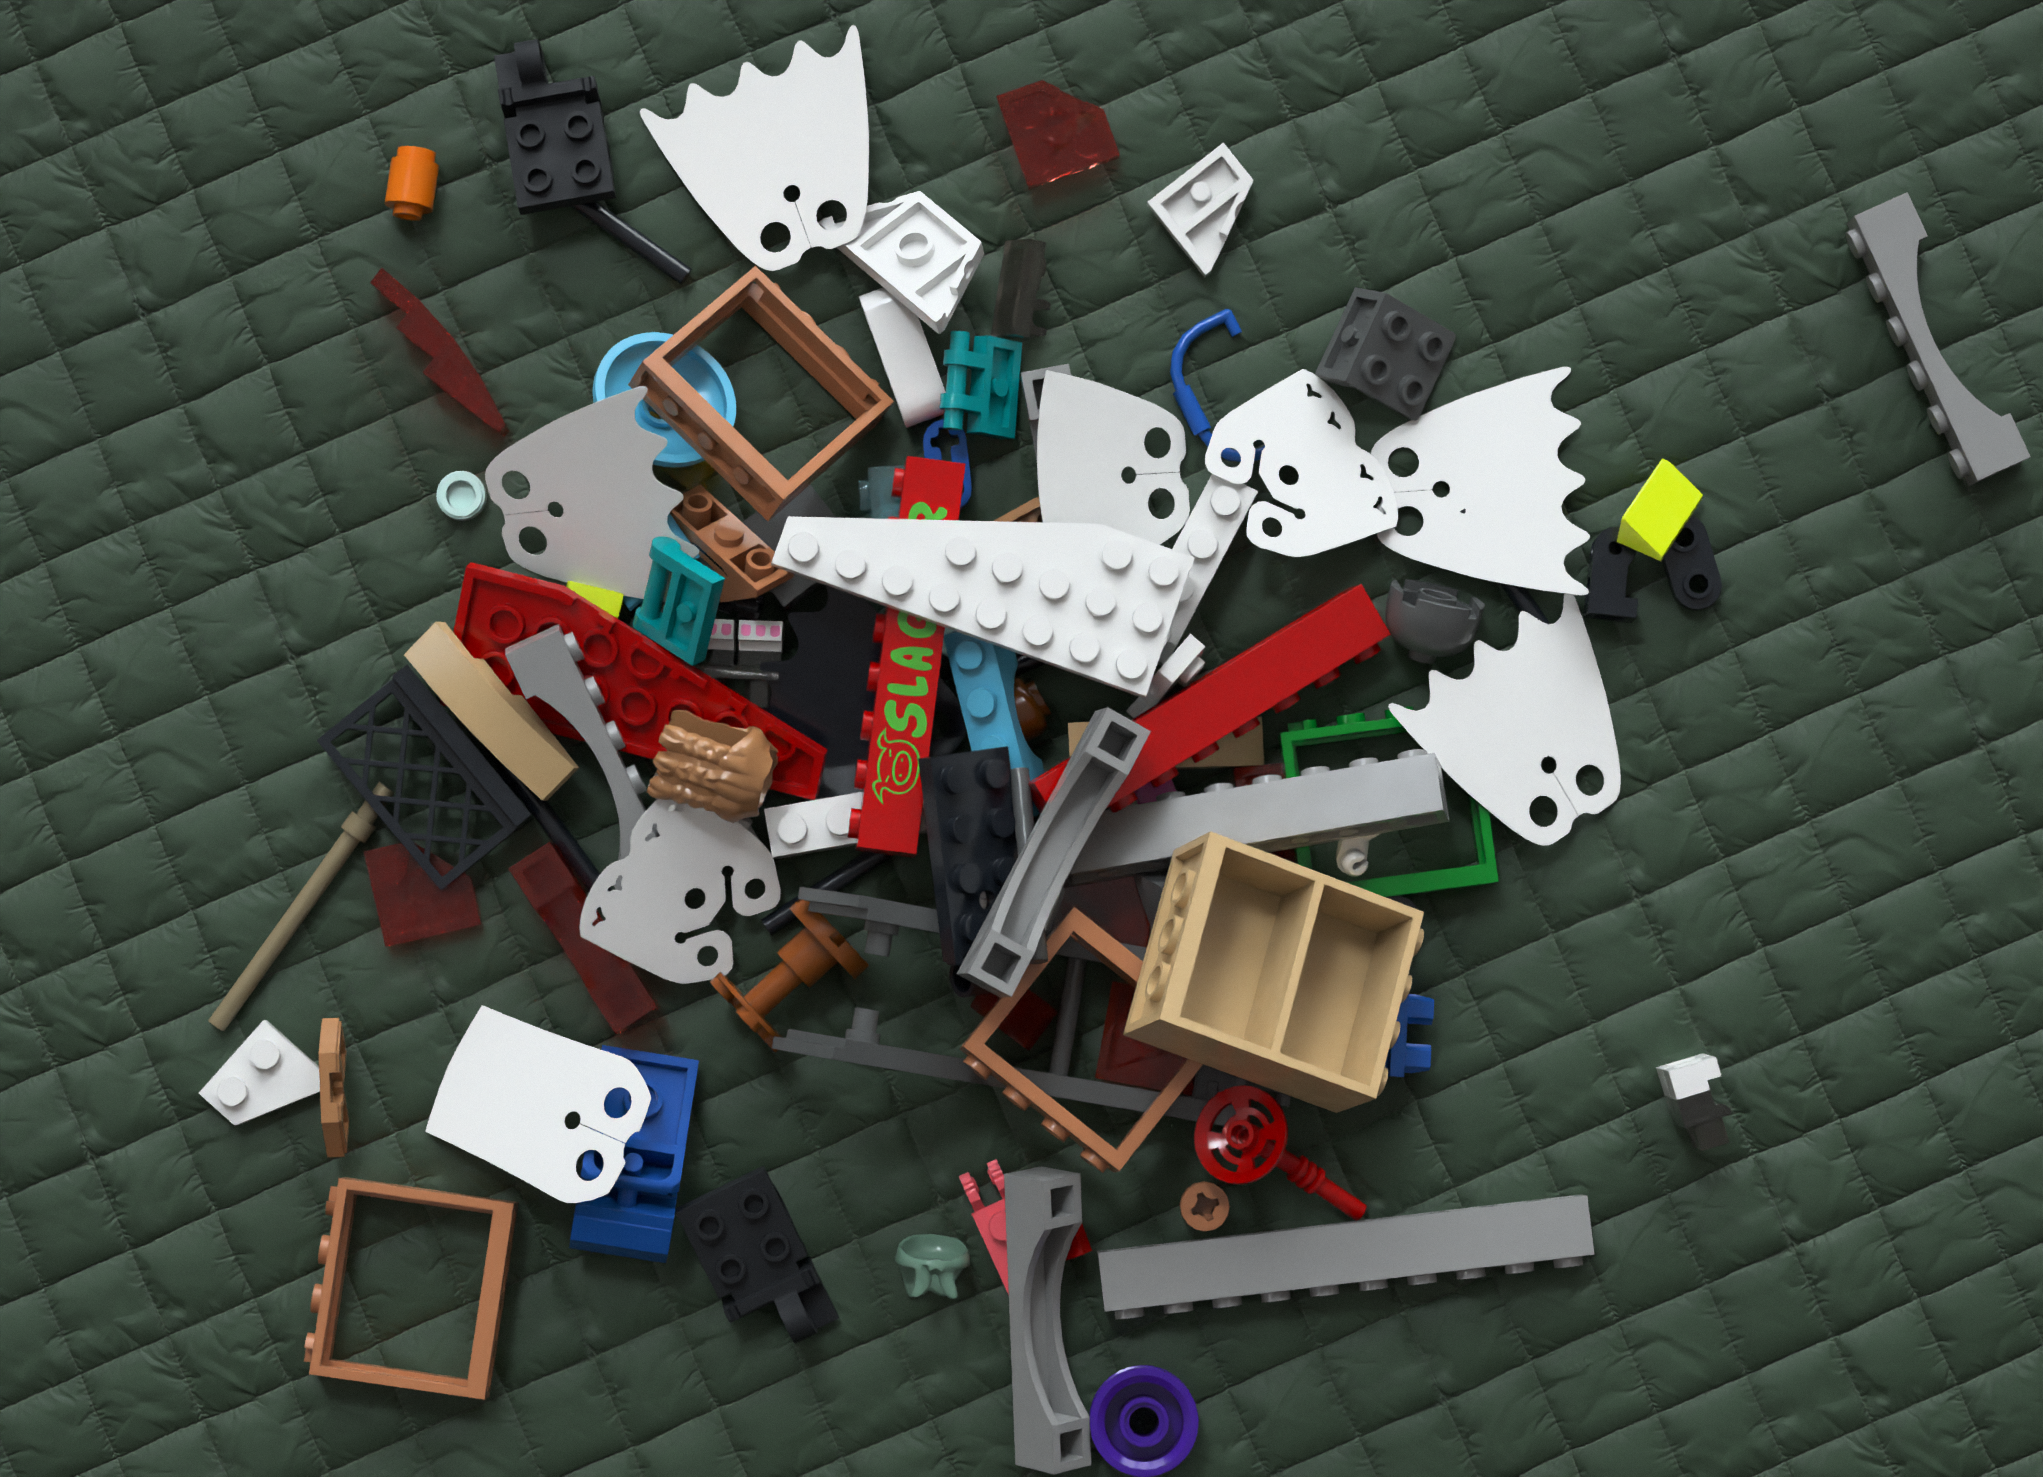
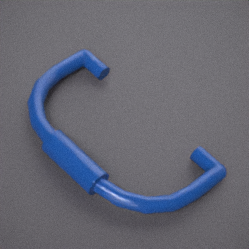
(1183, 393)

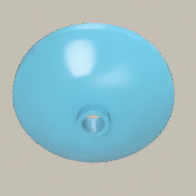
(695, 367)

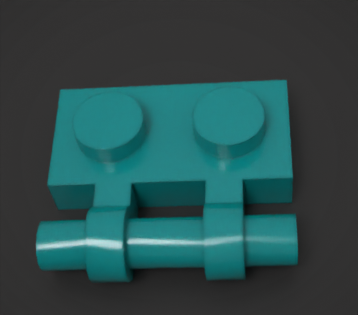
(992, 388)

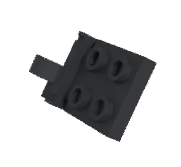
(552, 134)
(754, 1254)

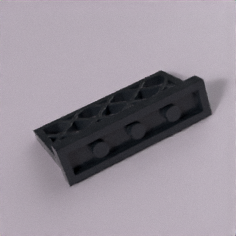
(459, 752)

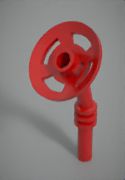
(1258, 1142)

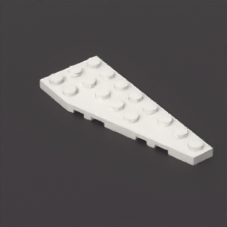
(1042, 590)

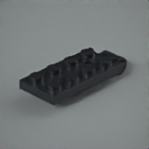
(969, 845)

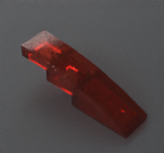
(450, 366)

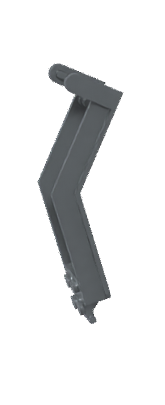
(863, 1046)

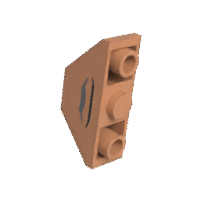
(727, 546)

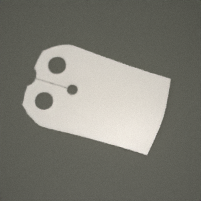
(511, 1098)

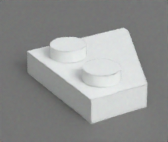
(1203, 206)
(1179, 668)
(261, 1077)

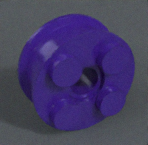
(1143, 1453)

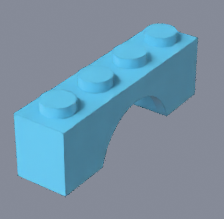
(987, 701)

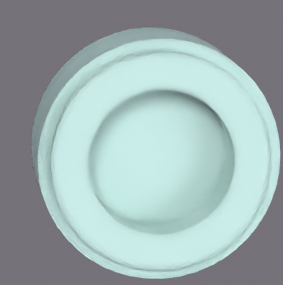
(461, 495)

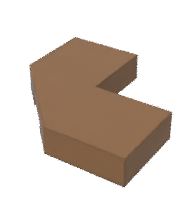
(332, 1094)

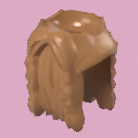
(713, 766)

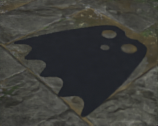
(826, 685)

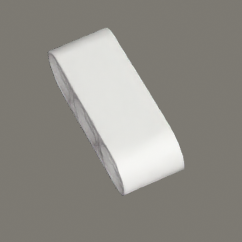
(904, 356)

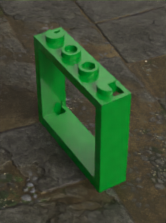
(1355, 727)

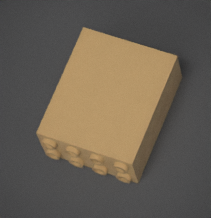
(1275, 973)

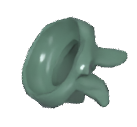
(931, 1264)

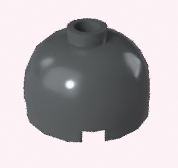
(1431, 619)

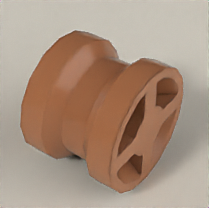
(1201, 1199)

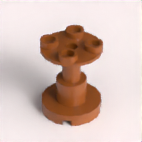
(805, 960)

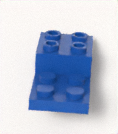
(641, 1206)

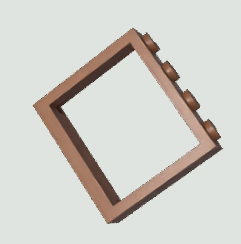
(715, 437)
(1025, 1093)
(327, 1296)

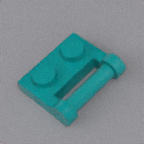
(689, 604)

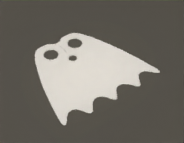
(774, 134)
(1506, 473)
(611, 502)
(1516, 711)

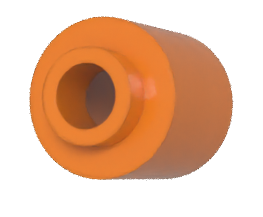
(412, 182)

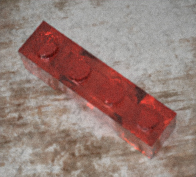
(559, 902)

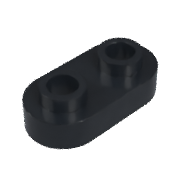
(1690, 561)

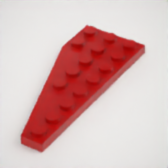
(634, 673)

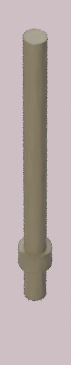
(356, 828)

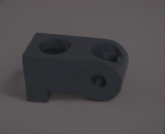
(1608, 580)

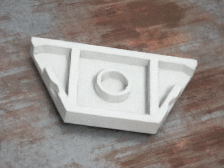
(915, 255)

